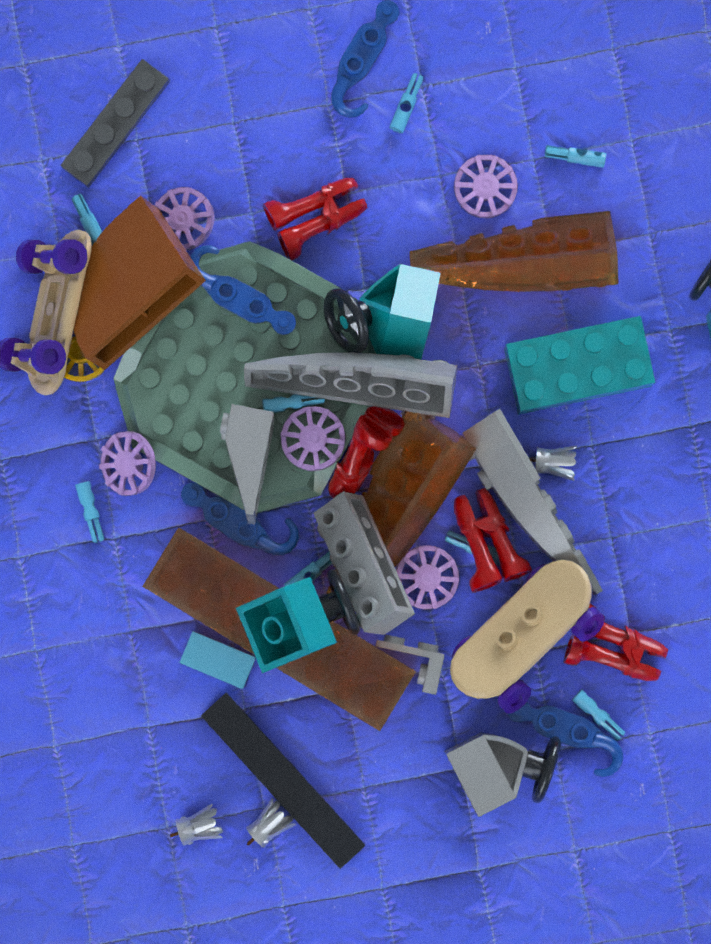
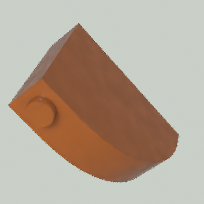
(131, 282)

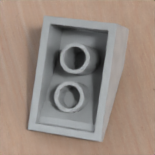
(248, 444)

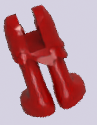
(331, 217)
(371, 431)
(491, 526)
(631, 645)

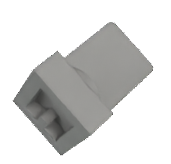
(428, 674)

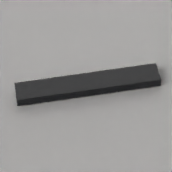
(283, 780)

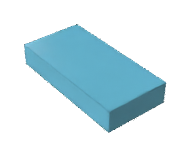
(217, 660)

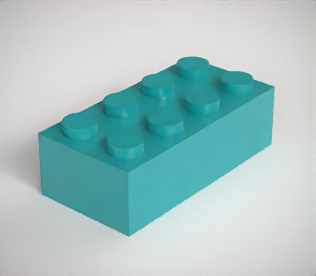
(579, 365)

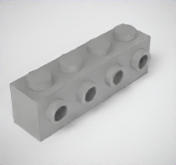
(363, 563)

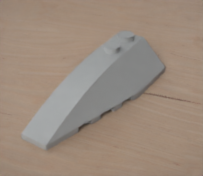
(361, 379)
(515, 483)

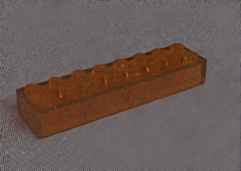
(213, 586)

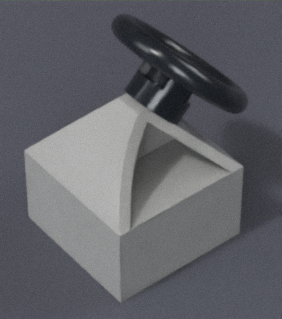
(493, 768)

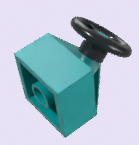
(390, 313)
(295, 621)

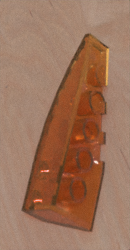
(547, 256)
(413, 480)

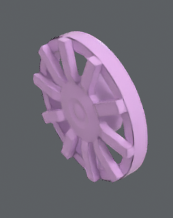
(485, 186)
(184, 218)
(313, 438)
(127, 463)
(428, 576)

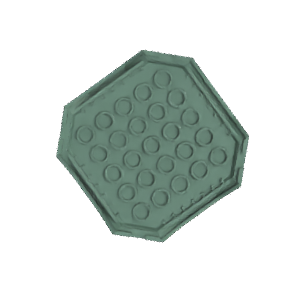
(192, 371)

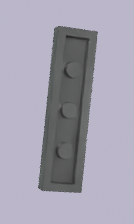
(115, 123)

